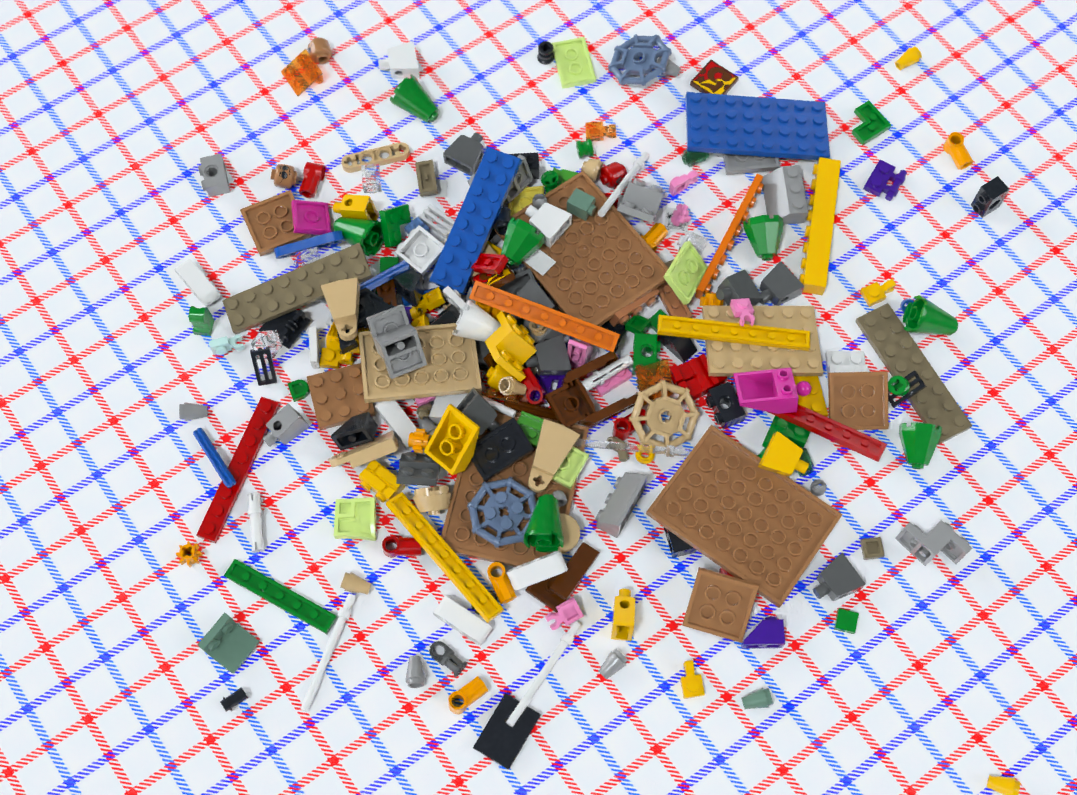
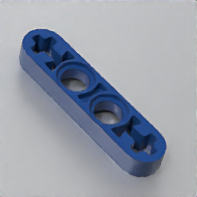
(317, 241)

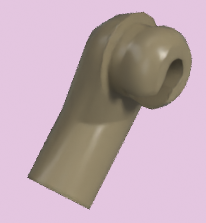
(424, 410)
(623, 455)

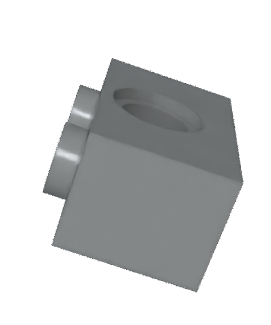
(216, 184)

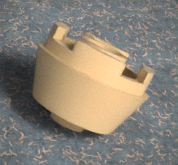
(432, 499)

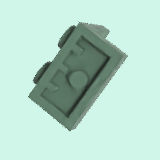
(228, 643)

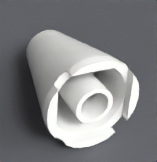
(475, 323)

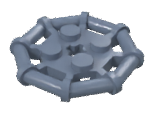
(643, 66)
(492, 514)

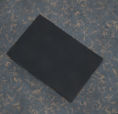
(501, 449)
(500, 740)

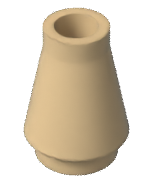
(510, 386)
(354, 583)

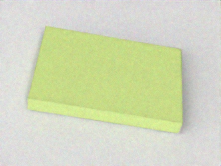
(573, 62)
(686, 272)

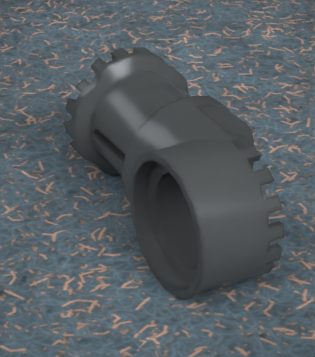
(448, 656)

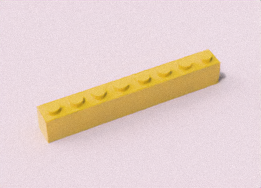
(820, 226)

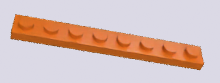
(727, 241)
(544, 316)

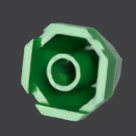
(764, 235)
(520, 241)
(919, 442)

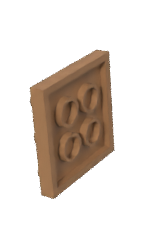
(272, 223)
(338, 396)
(859, 399)
(720, 605)

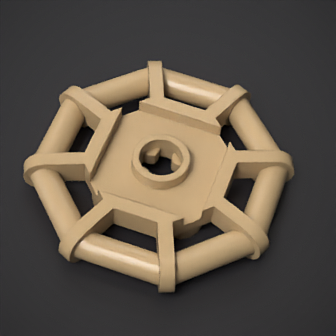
(659, 406)

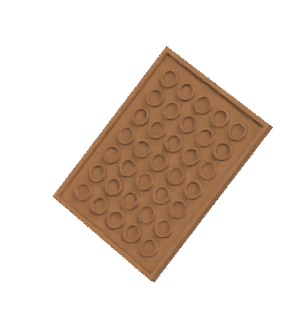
(598, 261)
(744, 516)
(458, 524)

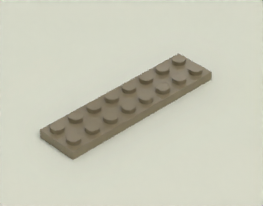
(294, 289)
(903, 356)

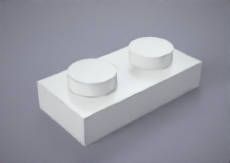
(454, 297)

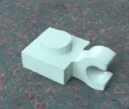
(224, 344)

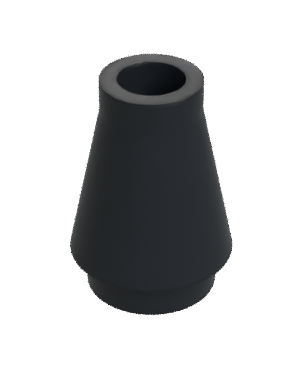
(503, 220)

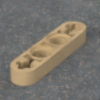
(375, 155)

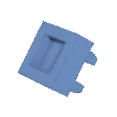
(414, 224)

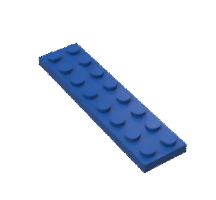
(475, 220)

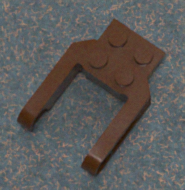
(572, 403)

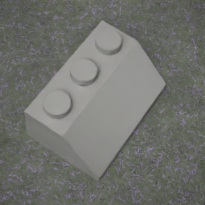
(785, 194)
(621, 503)

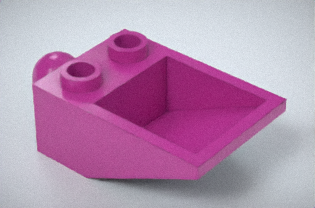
(770, 390)

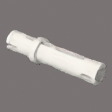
(624, 362)
(255, 514)

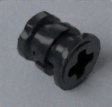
(545, 53)

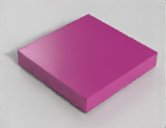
(310, 217)

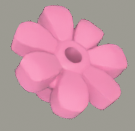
(680, 215)

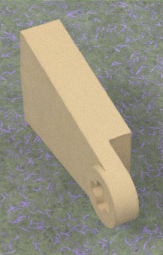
(343, 303)
(551, 450)
(367, 452)

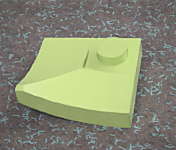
(355, 519)

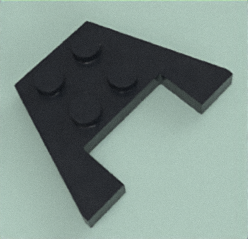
(368, 305)

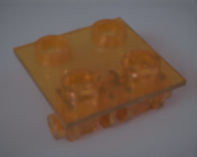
(302, 72)
(651, 375)
(495, 394)

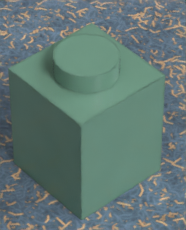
(581, 204)

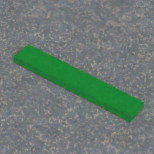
(280, 596)

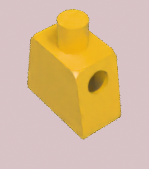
(356, 207)
(783, 456)
(623, 616)

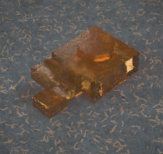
(596, 131)

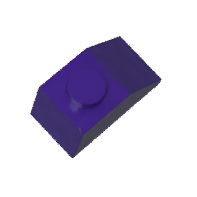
(767, 634)

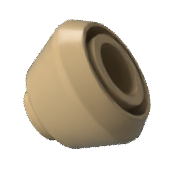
(592, 168)

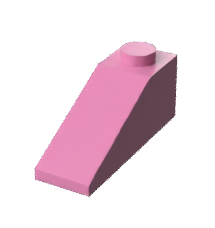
(579, 352)

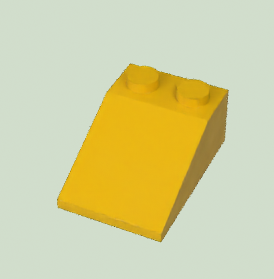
(453, 441)

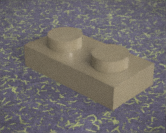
(426, 178)

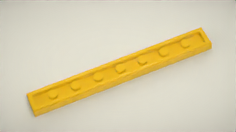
(733, 332)
(444, 557)

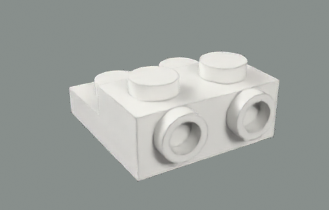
(420, 250)
(845, 361)

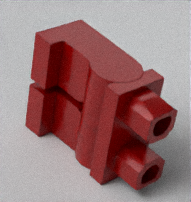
(695, 377)

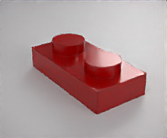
(490, 263)

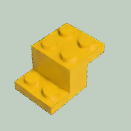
(511, 345)

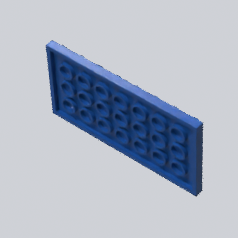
(756, 126)

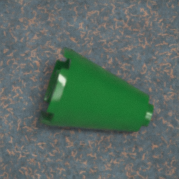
(414, 100)
(361, 231)
(928, 318)
(545, 526)

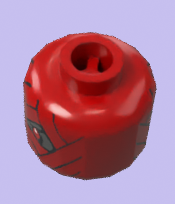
(612, 174)

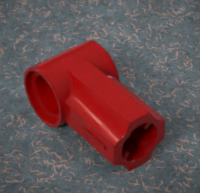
(313, 174)
(533, 386)
(626, 424)
(404, 547)

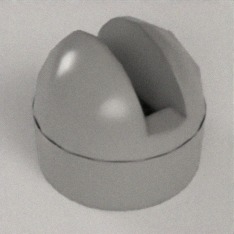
(539, 200)
(820, 490)
(560, 496)

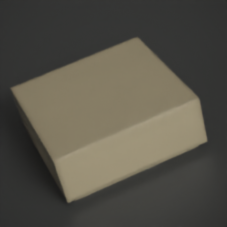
(872, 548)

